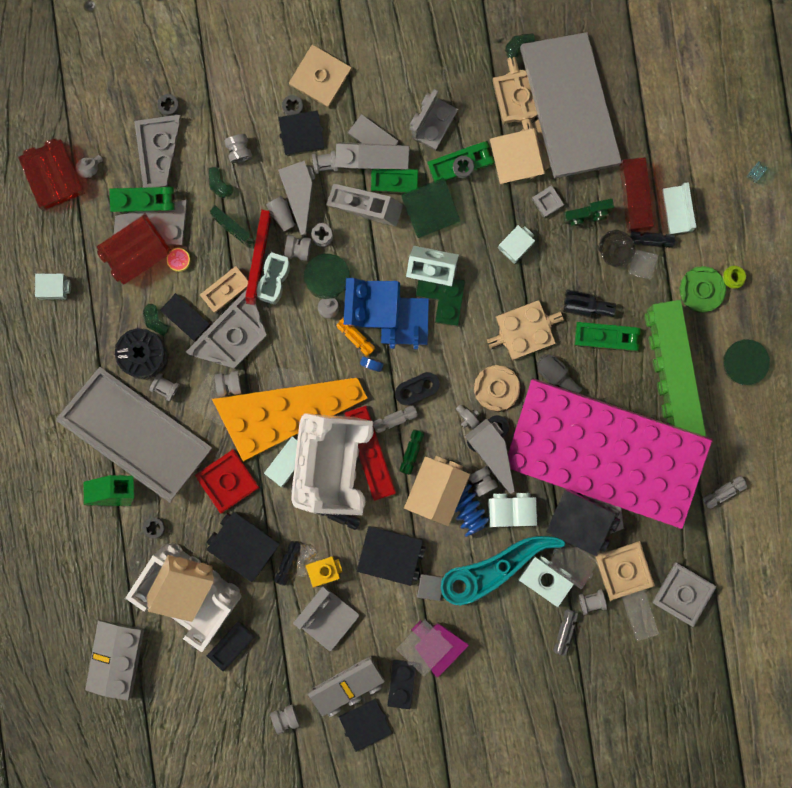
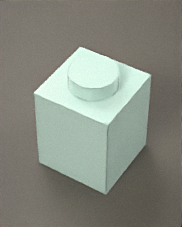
(517, 243)
(52, 286)

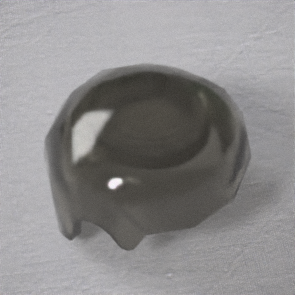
(617, 248)

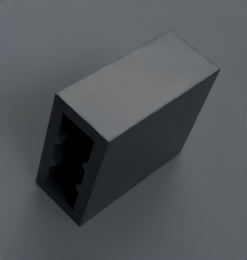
(584, 522)
(242, 546)
(390, 556)

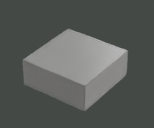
(547, 201)

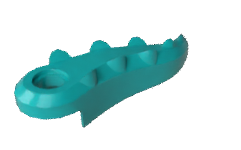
(491, 573)

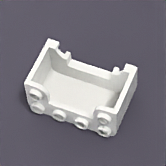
(328, 463)

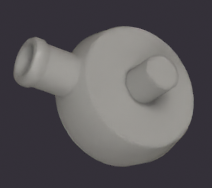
(88, 166)
(328, 308)
(468, 417)

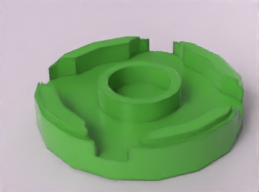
(702, 289)

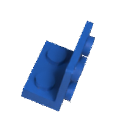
(371, 303)

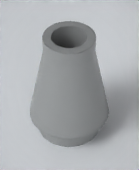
(281, 213)

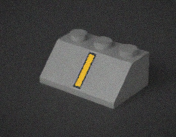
(114, 660)
(346, 687)

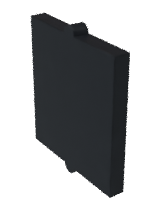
(301, 132)
(365, 725)

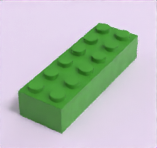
(674, 366)

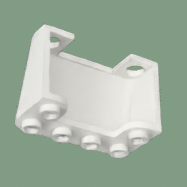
(214, 609)

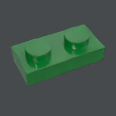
(393, 180)

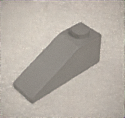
(372, 156)
(299, 190)
(365, 204)
(491, 447)

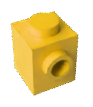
(324, 571)

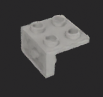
(433, 120)
(326, 618)

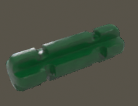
(411, 452)

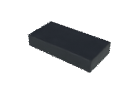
(185, 317)
(230, 646)

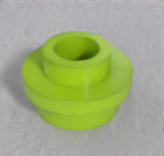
(739, 274)

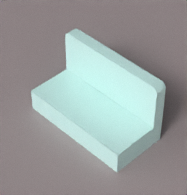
(679, 209)
(283, 465)

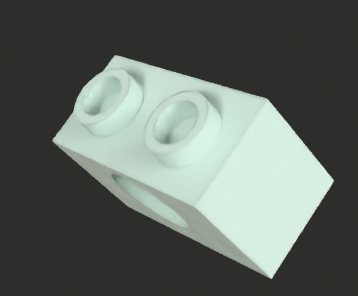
(432, 265)
(532, 578)

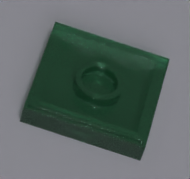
(430, 207)
(231, 226)

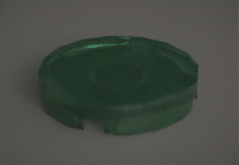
(326, 276)
(746, 362)

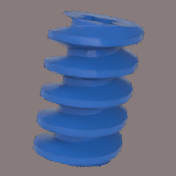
(469, 512)

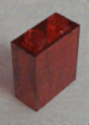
(51, 174)
(133, 249)

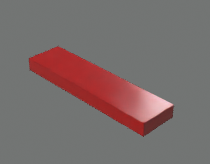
(258, 256)
(373, 461)

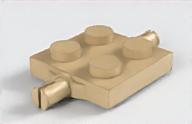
(515, 96)
(525, 330)

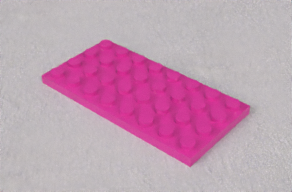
(608, 453)

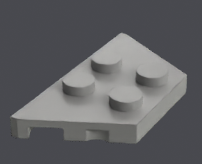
(231, 335)

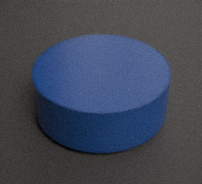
(371, 364)

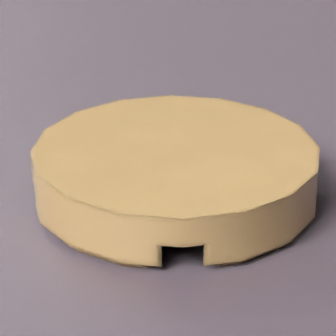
(496, 388)

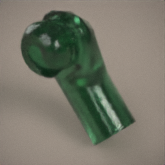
(516, 41)
(217, 185)
(152, 320)

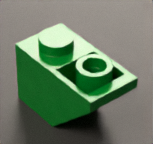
(109, 491)

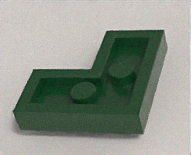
(596, 210)
(448, 299)

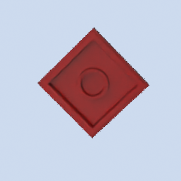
(227, 481)

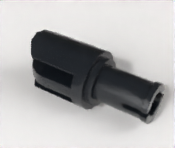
(586, 304)

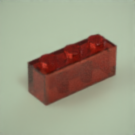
(636, 195)

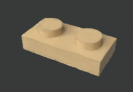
(225, 289)

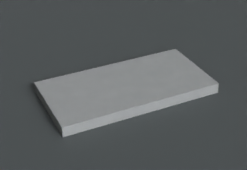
(570, 105)
(134, 434)

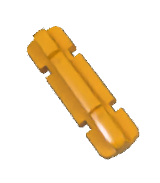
(356, 338)

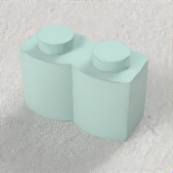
(270, 285)
(512, 511)

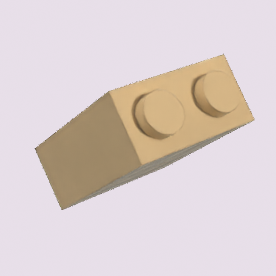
(437, 490)
(180, 588)

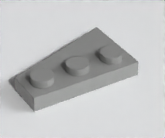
(156, 148)
(168, 223)

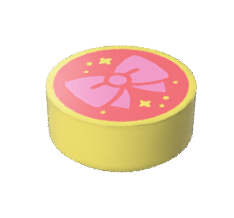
(178, 260)

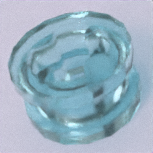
(757, 171)

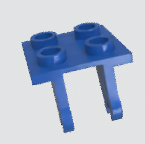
(412, 324)

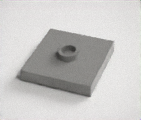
(684, 594)

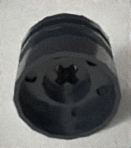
(155, 354)

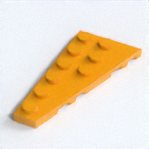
(273, 416)

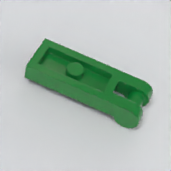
(443, 166)
(140, 199)
(606, 336)

